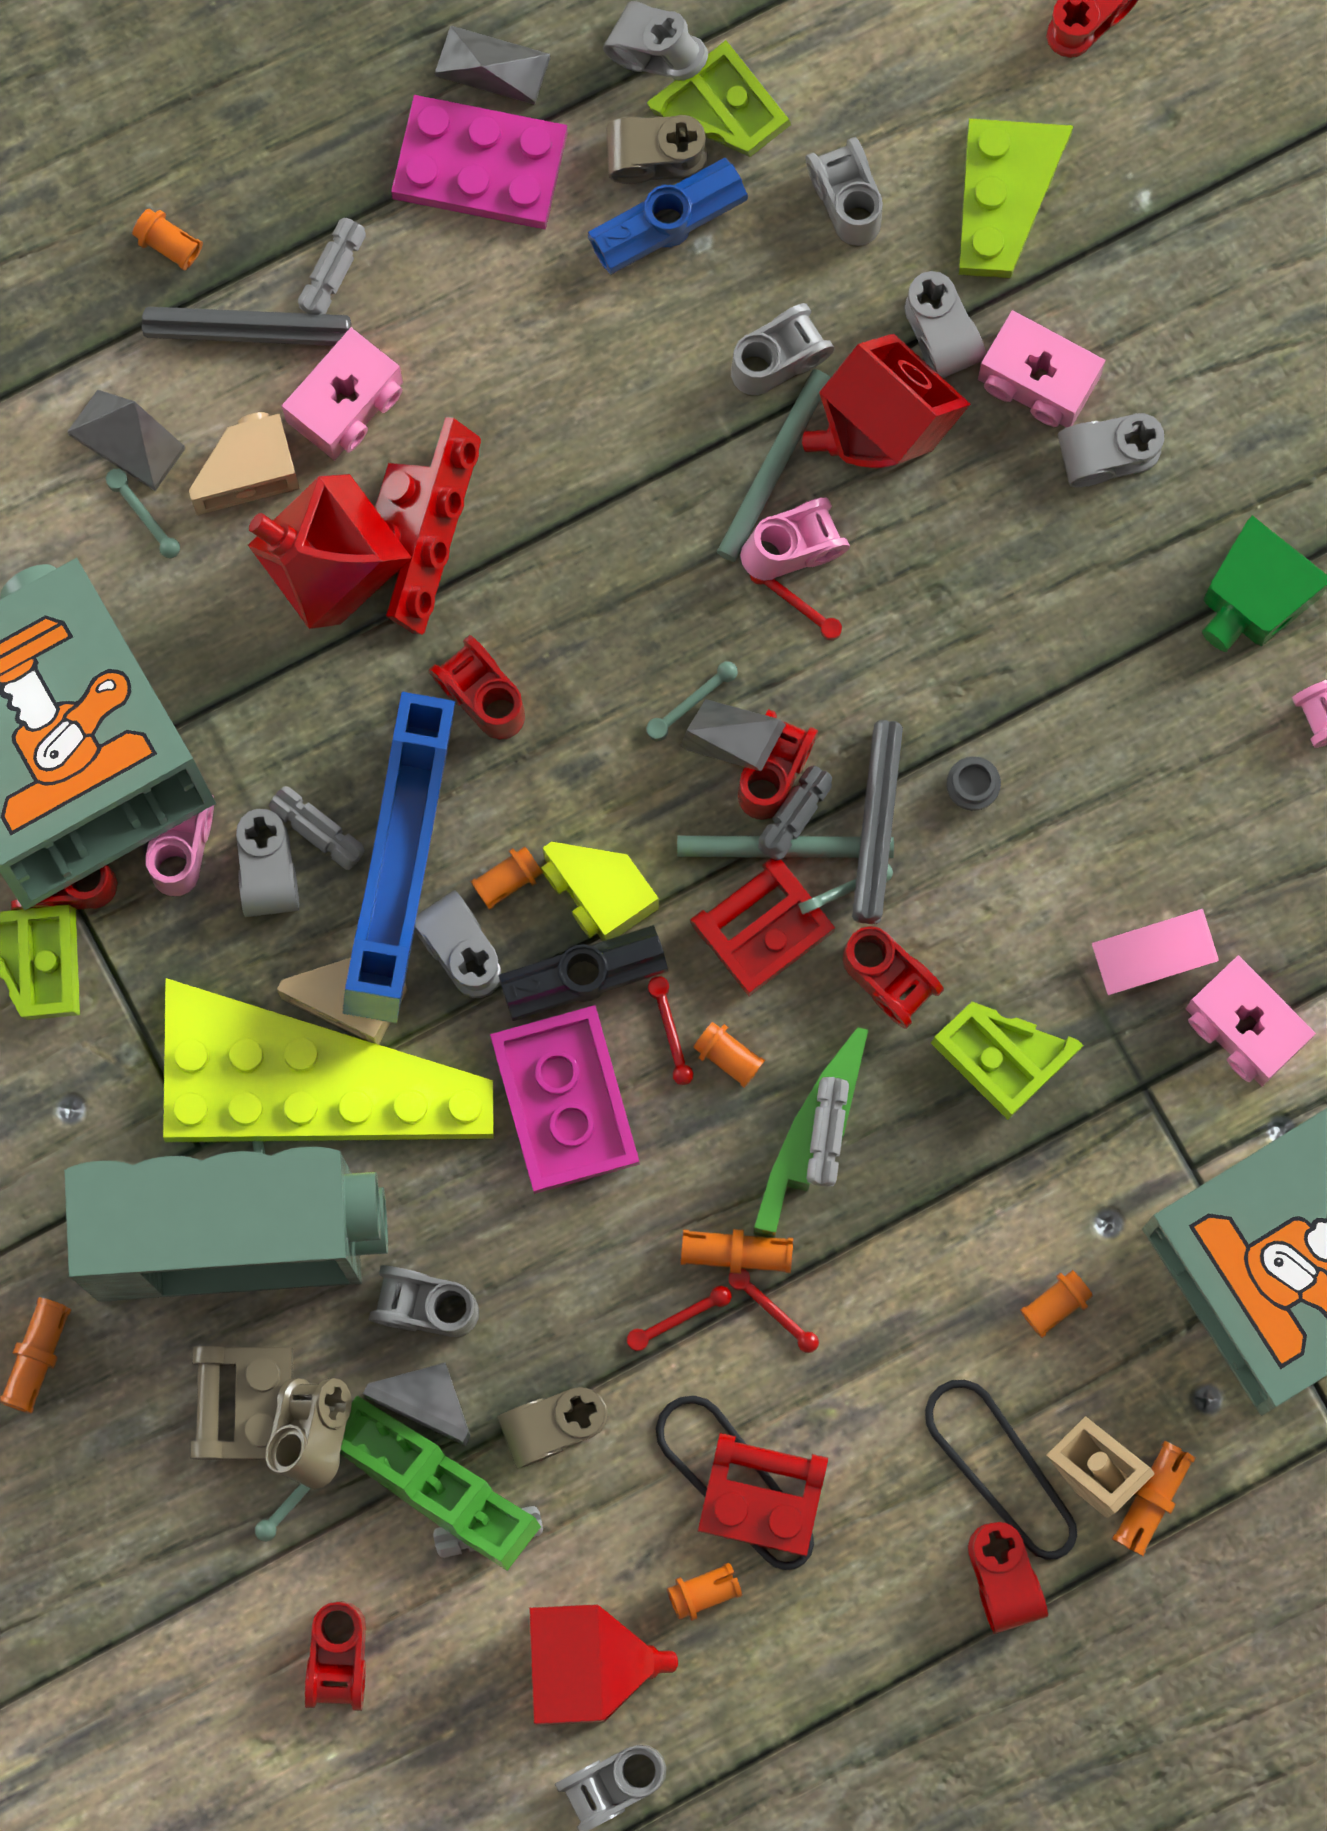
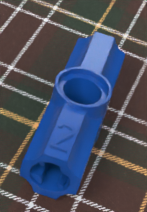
(694, 198)

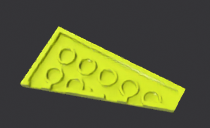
(275, 1078)

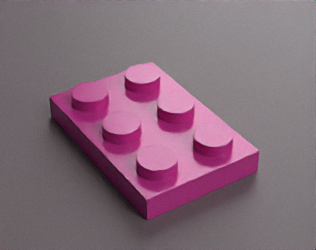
(479, 162)
(564, 1099)

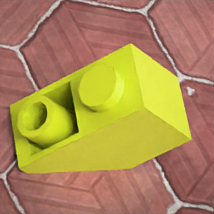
(603, 885)

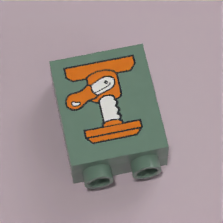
(81, 739)
(1256, 1262)

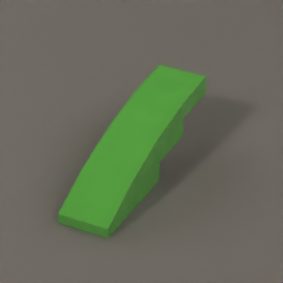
(793, 1159)
(436, 1484)

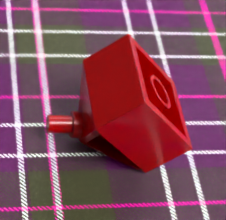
(884, 406)
(328, 550)
(587, 1664)

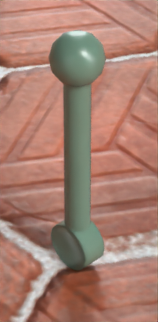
(118, 482)
(658, 728)
(834, 894)
(266, 1529)

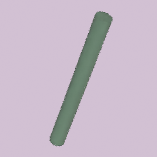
(773, 466)
(748, 847)

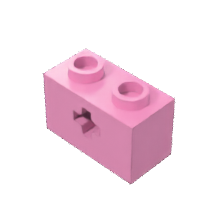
(1023, 349)
(347, 368)
(1240, 994)

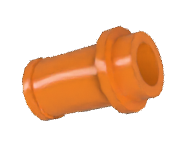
(166, 238)
(507, 877)
(728, 1054)
(1057, 1303)
(703, 1591)

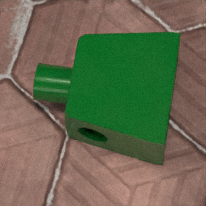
(1260, 588)

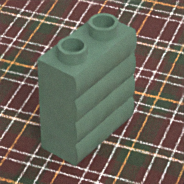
(221, 1223)

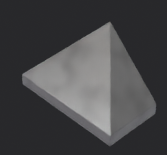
(492, 65)
(127, 438)
(732, 734)
(425, 1398)

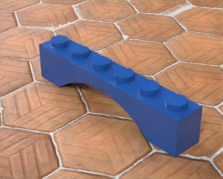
(399, 858)

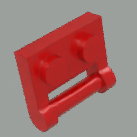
(774, 938)
(758, 1513)

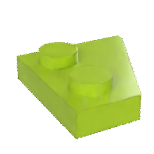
(725, 102)
(41, 961)
(1003, 1055)

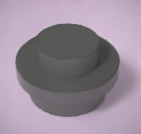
(973, 783)

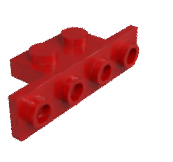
(423, 513)

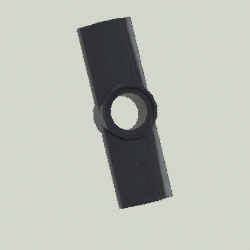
(618, 960)

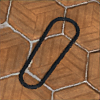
(701, 1487)
(1048, 1555)

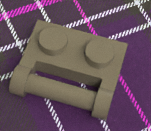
(258, 1382)

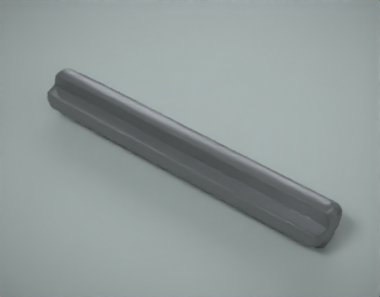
(244, 326)
(877, 822)

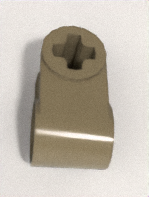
(649, 148)
(543, 1429)
(306, 1433)

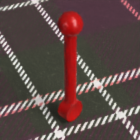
(830, 627)
(658, 989)
(639, 1339)
(806, 1341)

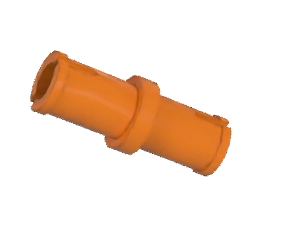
(737, 1251)
(35, 1355)
(1154, 1498)

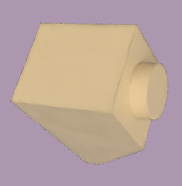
(245, 465)
(322, 995)
(1099, 1467)

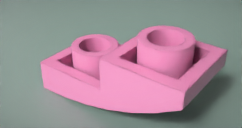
(1155, 952)

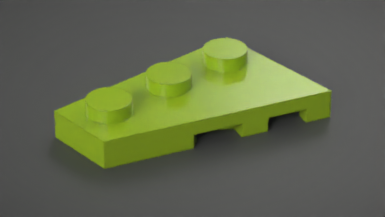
(1004, 187)

